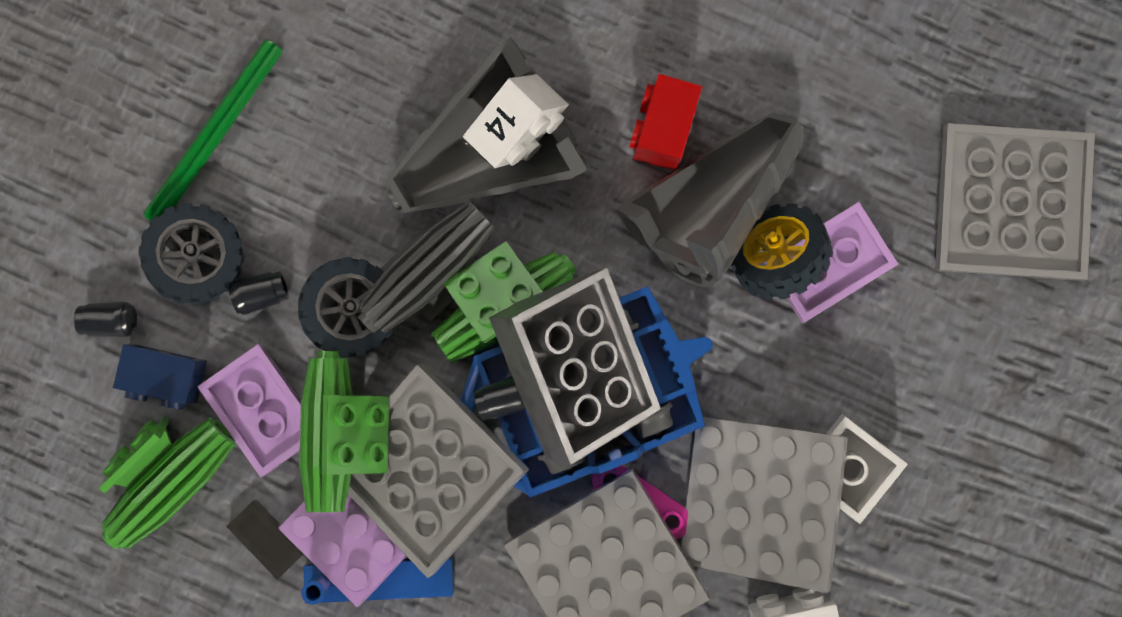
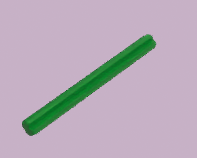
(214, 129)

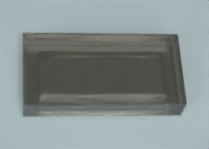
(263, 538)

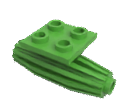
(490, 287)
(338, 433)
(160, 477)

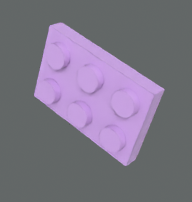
(856, 260)
(257, 408)
(345, 548)

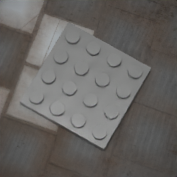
(1015, 202)
(440, 473)
(765, 502)
(607, 558)

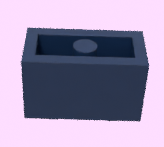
(159, 375)

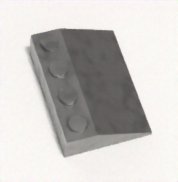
(576, 365)

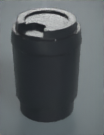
(258, 292)
(105, 319)
(498, 399)

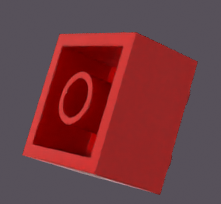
(667, 122)

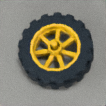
(783, 273)

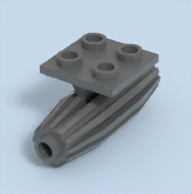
(417, 273)

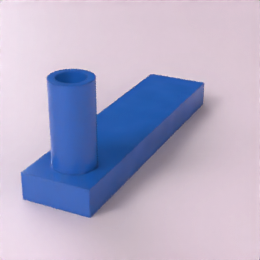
(402, 583)

